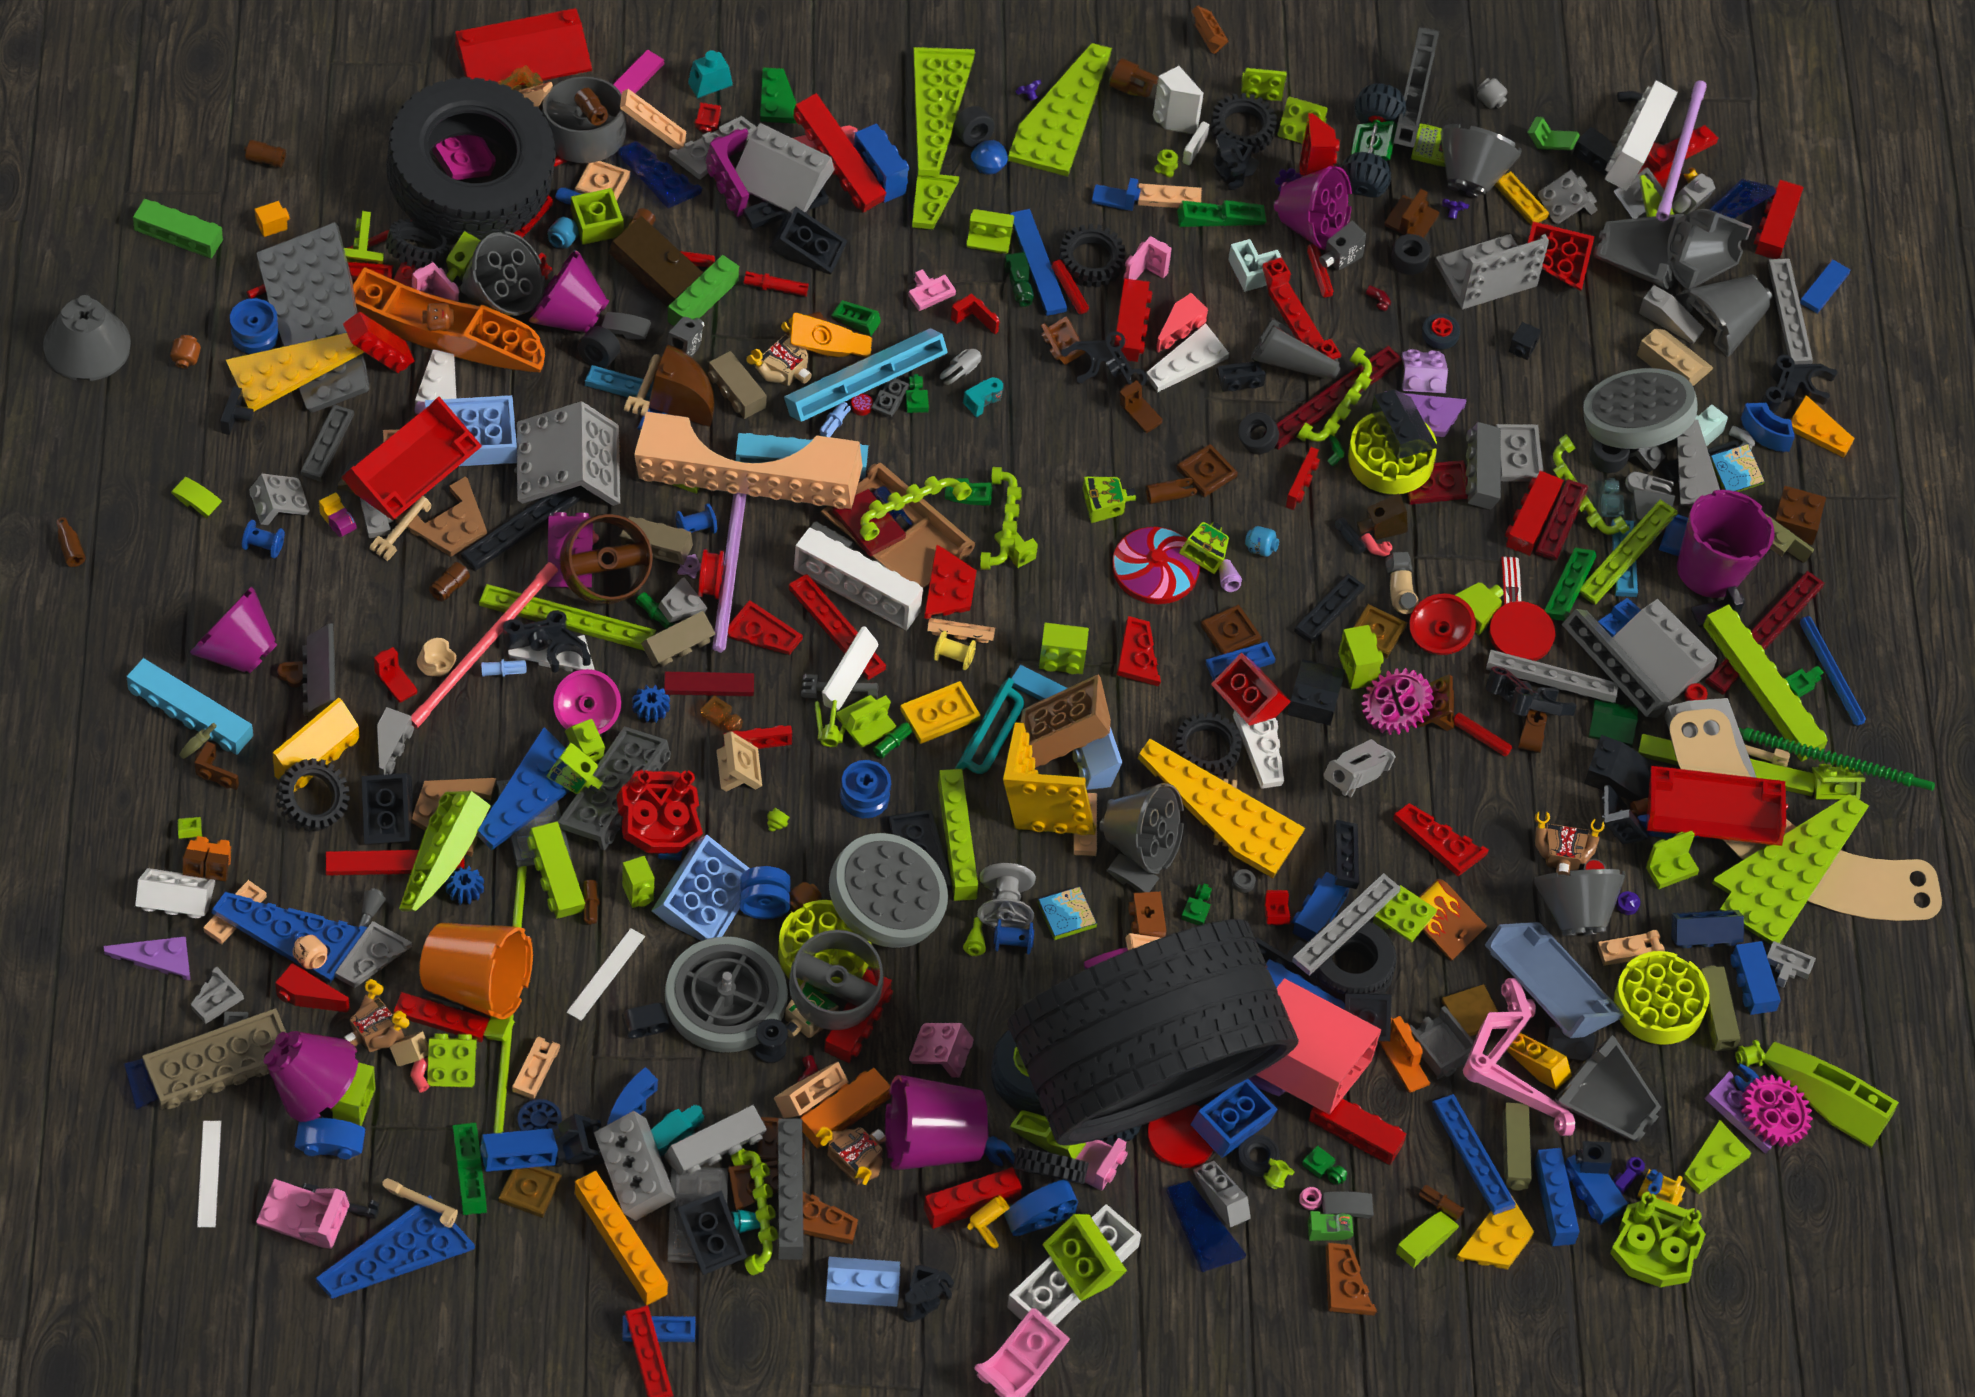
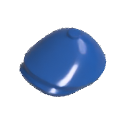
(989, 157)

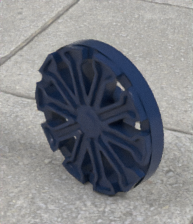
(539, 1117)

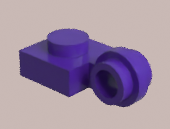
(1625, 1180)

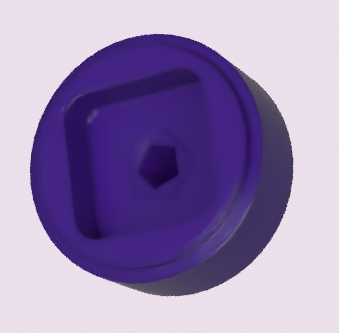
(1628, 903)

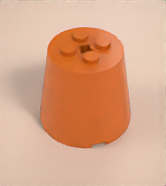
(478, 966)

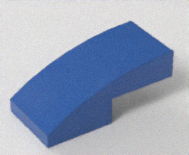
(1619, 616)

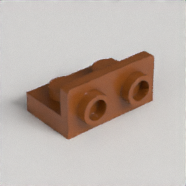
(1209, 29)

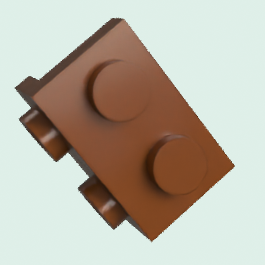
(1061, 336)

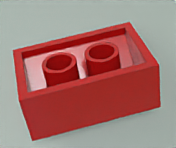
(1250, 691)

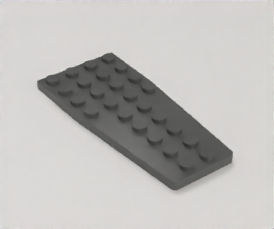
(313, 298)

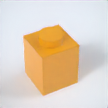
(271, 218)

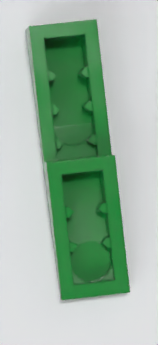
(1228, 214)
(469, 1169)

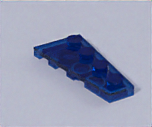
(1206, 1234)

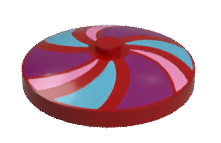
(1151, 568)

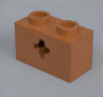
(1147, 914)

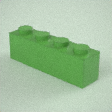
(178, 228)
(704, 291)

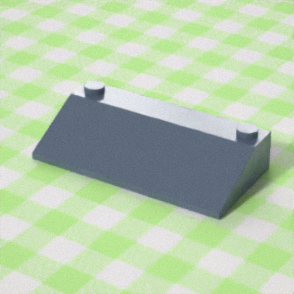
(1553, 978)

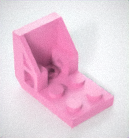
(304, 1214)

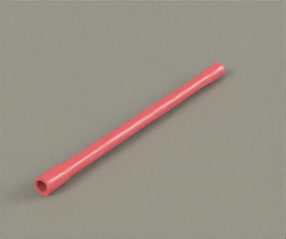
(540, 580)

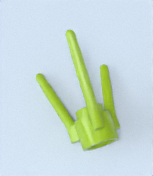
(830, 735)

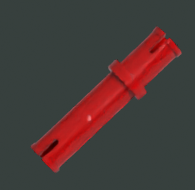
(774, 283)

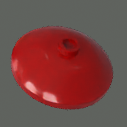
(1439, 613)

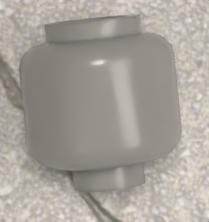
(1492, 93)

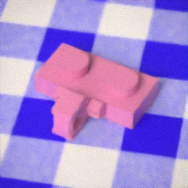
(930, 290)

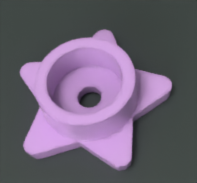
(694, 562)

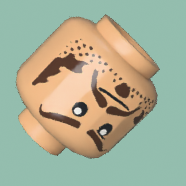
(310, 952)

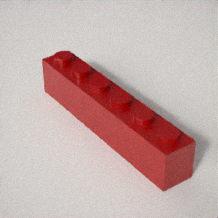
(847, 162)

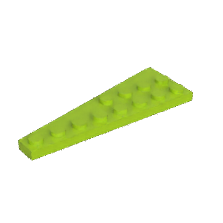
(939, 88)

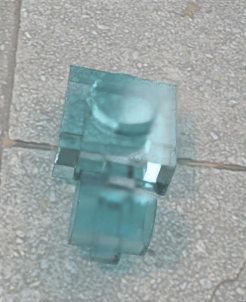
(1612, 504)

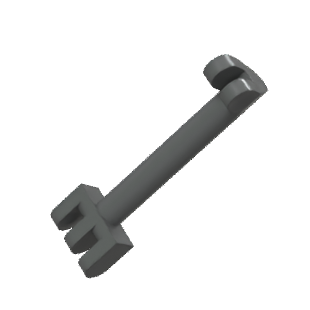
(812, 685)

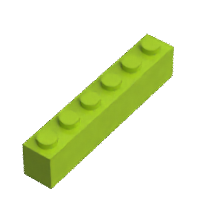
(958, 834)

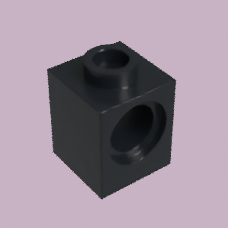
(1524, 341)
(1601, 1151)

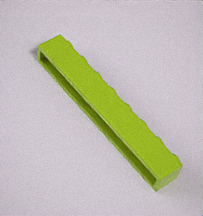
(1763, 679)

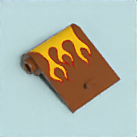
(1451, 919)

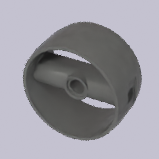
(573, 133)
(819, 974)

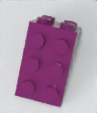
(723, 171)
(558, 529)

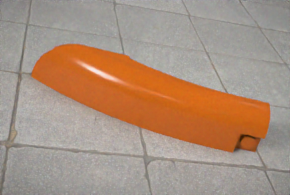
(477, 332)

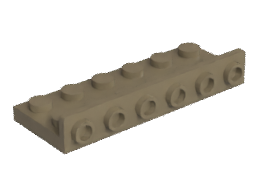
(213, 1059)

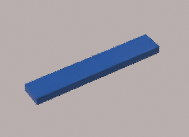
(1038, 262)
(1473, 1154)

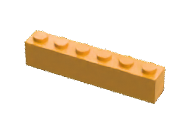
(621, 1238)

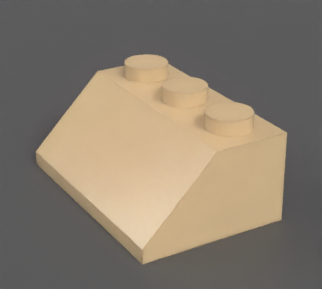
(1666, 352)

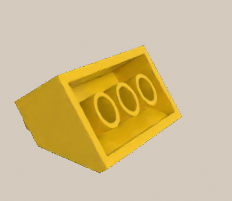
(321, 738)

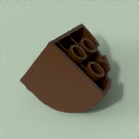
(682, 388)

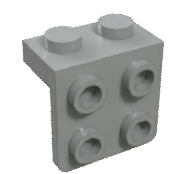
(1567, 197)
(277, 494)

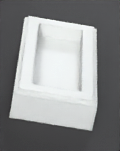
(1195, 143)

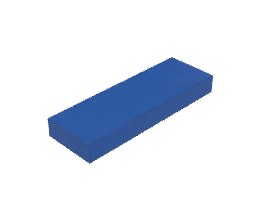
(1825, 286)
(1259, 654)
(668, 1329)

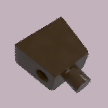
(1385, 518)

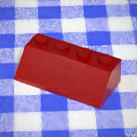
(1318, 146)

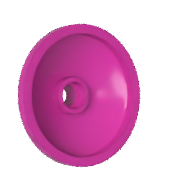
(584, 686)

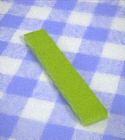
(1627, 552)

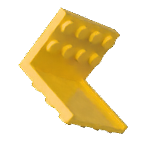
(1042, 800)

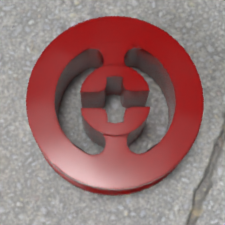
(711, 573)

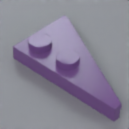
(163, 954)

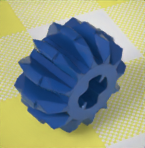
(651, 703)
(464, 885)

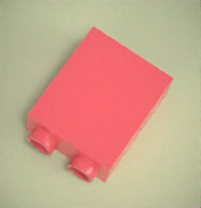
(1330, 1049)

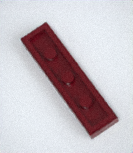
(1561, 520)
(709, 683)

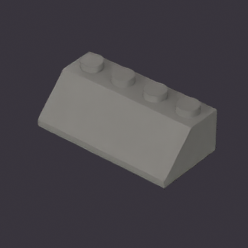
(715, 1141)

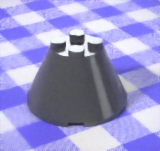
(1476, 158)
(504, 275)
(86, 341)
(1146, 826)
(1582, 900)

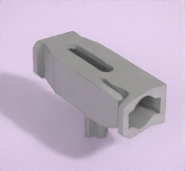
(1359, 766)

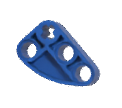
(1042, 1208)

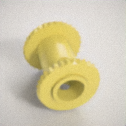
(954, 650)

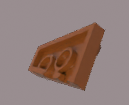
(827, 1221)

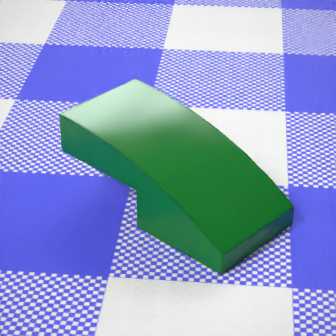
(980, 493)

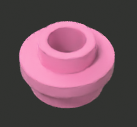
(1310, 1192)

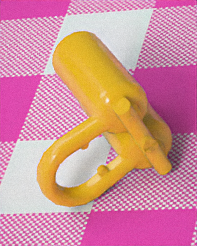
(1670, 1192)
(985, 1216)

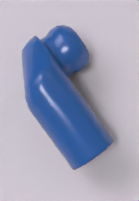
(1657, 1180)

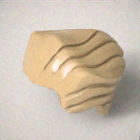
(436, 657)

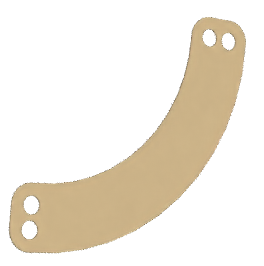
(1852, 882)

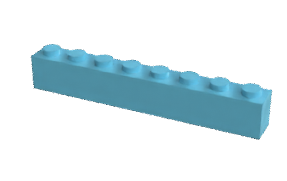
(865, 374)

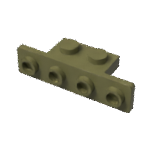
(1787, 541)

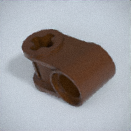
(1533, 731)

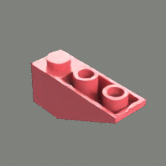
(1184, 317)

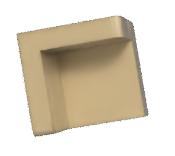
(410, 1049)

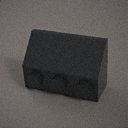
(1401, 424)

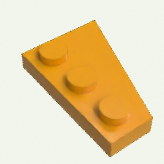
(1820, 428)

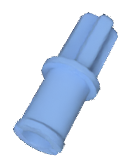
(834, 419)
(503, 668)

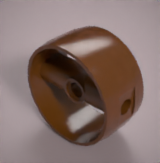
(620, 557)

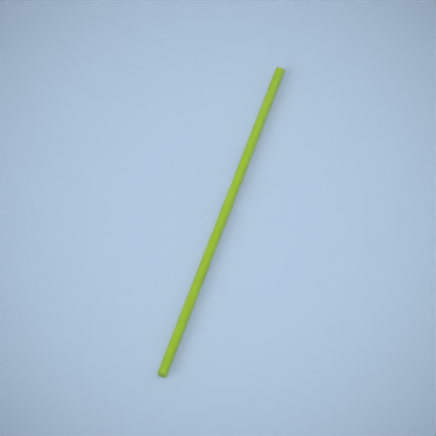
(506, 1046)

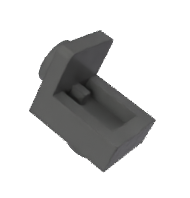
(1649, 457)

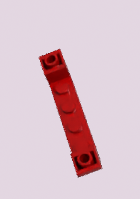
(1277, 280)

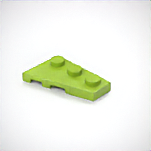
(931, 198)
(1716, 1158)

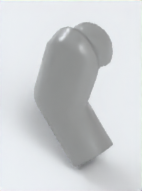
(1742, 435)

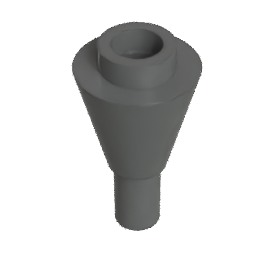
(372, 902)

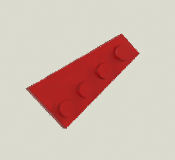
(1448, 847)

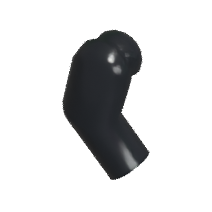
(1629, 96)

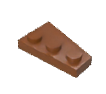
(1345, 1283)

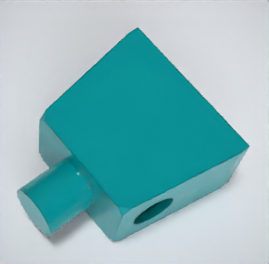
(709, 74)

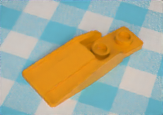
(827, 337)

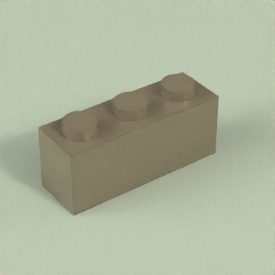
(737, 385)
(665, 541)
(678, 639)

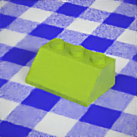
(1084, 1256)

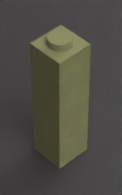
(1720, 1010)
(1516, 1146)

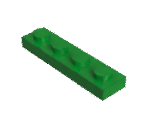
(1570, 583)

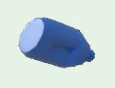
(564, 195)

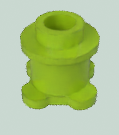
(1167, 163)
(1750, 1054)
(1277, 1173)

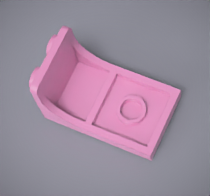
(1023, 1356)

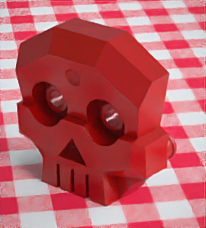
(660, 828)

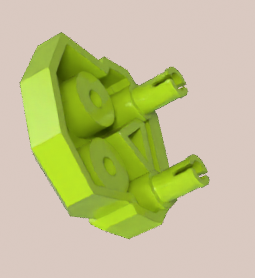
(1663, 1229)

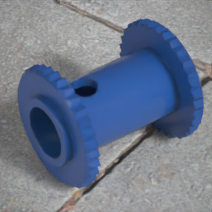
(698, 521)
(263, 538)
(1010, 936)

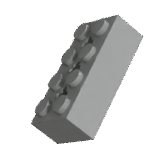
(634, 1165)

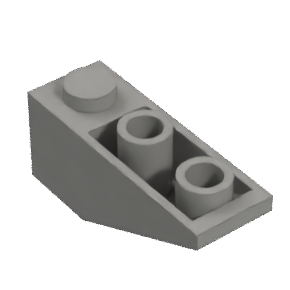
(392, 732)
(1223, 1193)

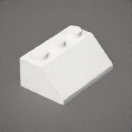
(1177, 102)
(174, 893)

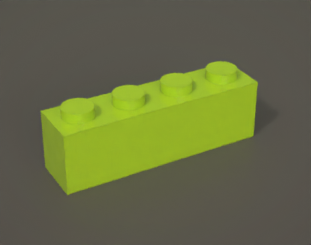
(556, 870)

